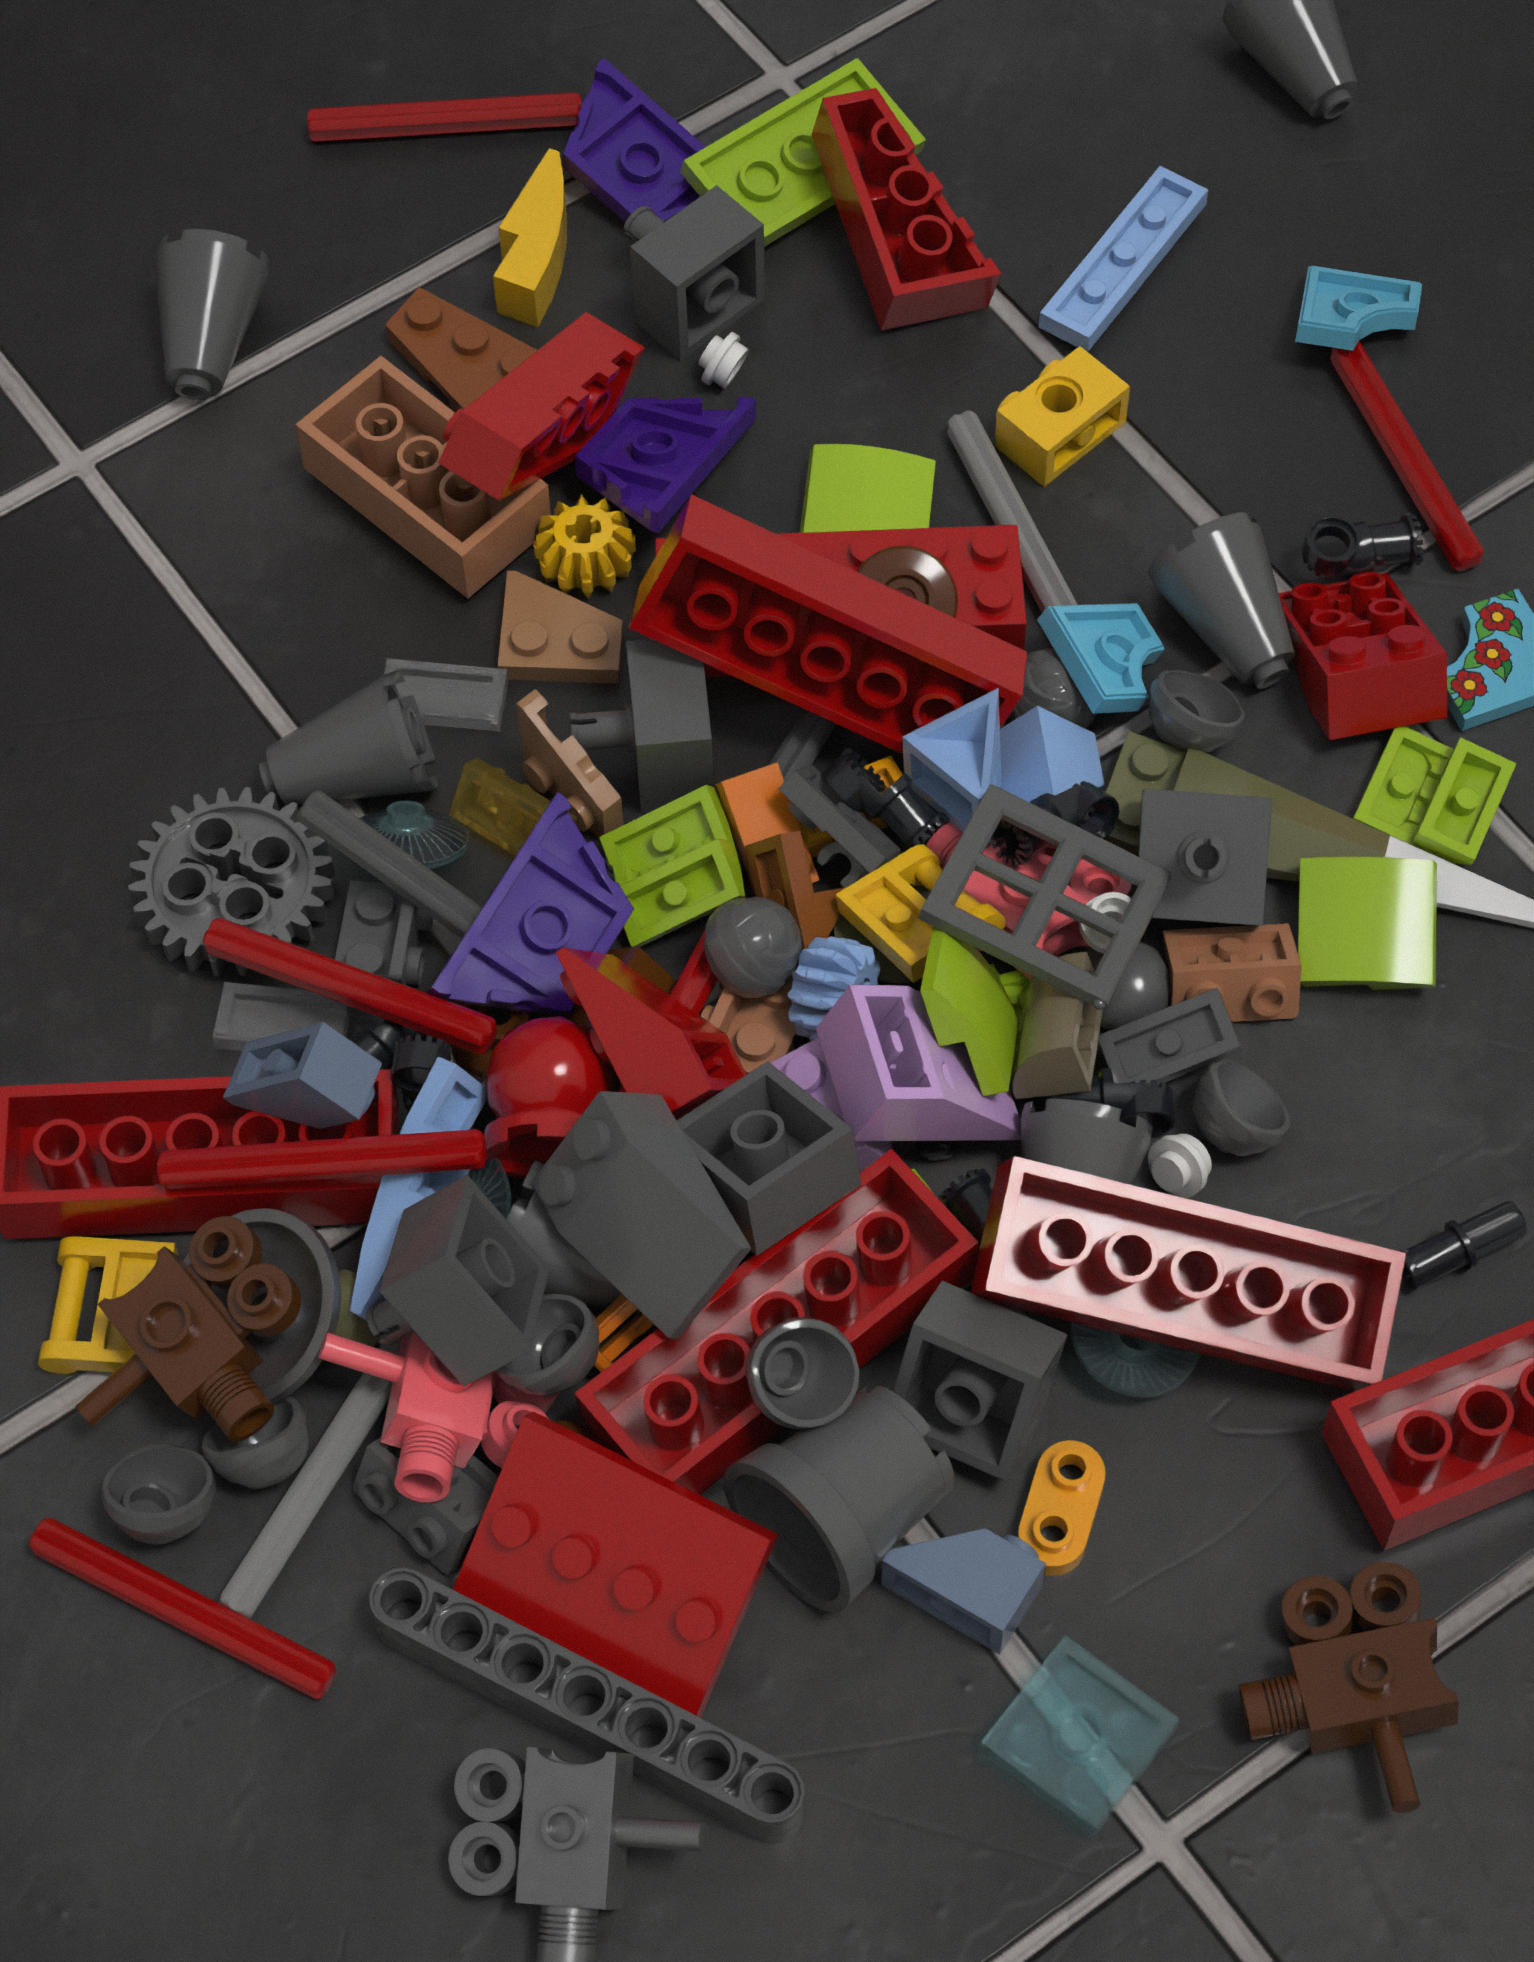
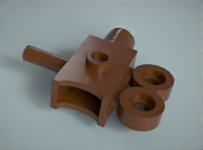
(190, 1335)
(1360, 1683)

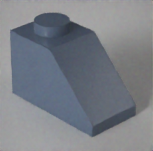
(305, 1077)
(969, 1582)

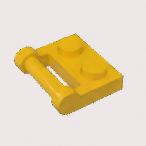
(888, 908)
(125, 1266)

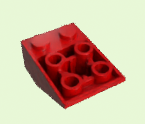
(1364, 656)
(648, 1033)

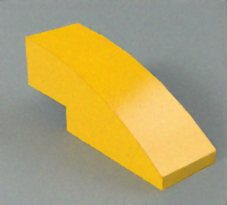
(533, 245)

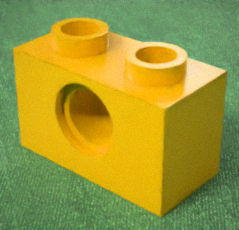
(1061, 415)

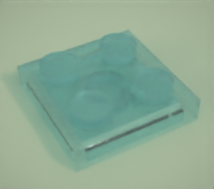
(1079, 1735)

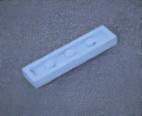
(1123, 258)

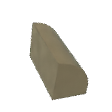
(1057, 1039)

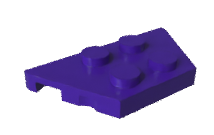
(629, 149)
(659, 453)
(544, 901)

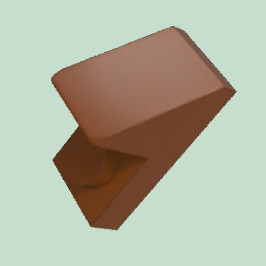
(783, 874)

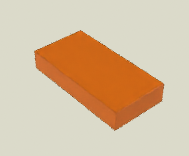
(758, 811)

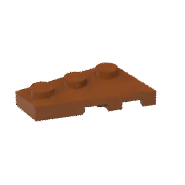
(453, 347)

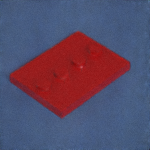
(615, 1562)

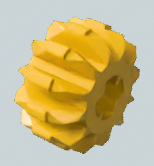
(584, 546)

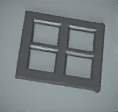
(1046, 896)

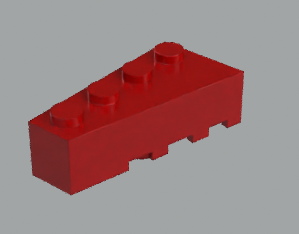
(901, 229)
(542, 409)

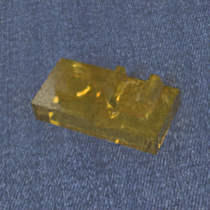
(497, 805)

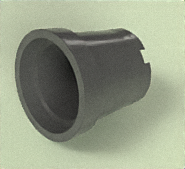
(841, 1495)

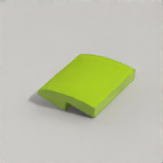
(866, 489)
(1435, 794)
(675, 864)
(1367, 922)
(970, 1007)

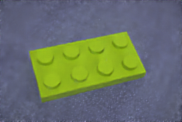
(773, 159)

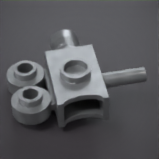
(569, 1840)

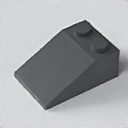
(642, 1208)

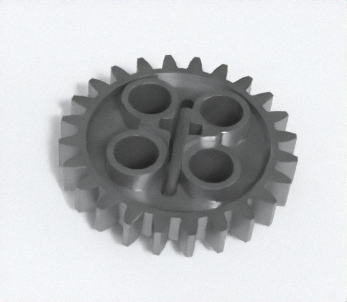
(230, 877)

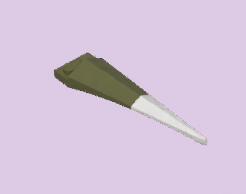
(1296, 828)

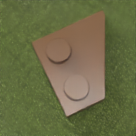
(556, 636)
(566, 770)

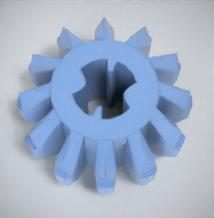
(824, 975)

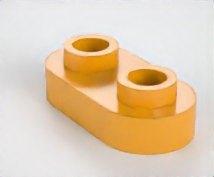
(1063, 1504)

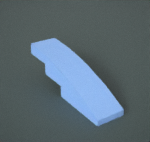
(445, 1103)

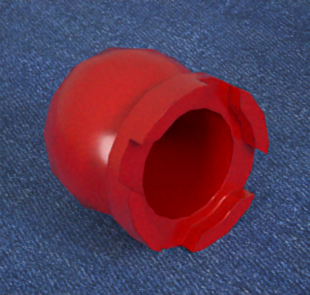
(539, 1089)

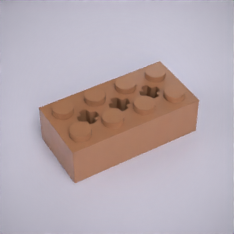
(381, 454)

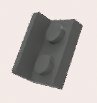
(383, 933)
(433, 1528)

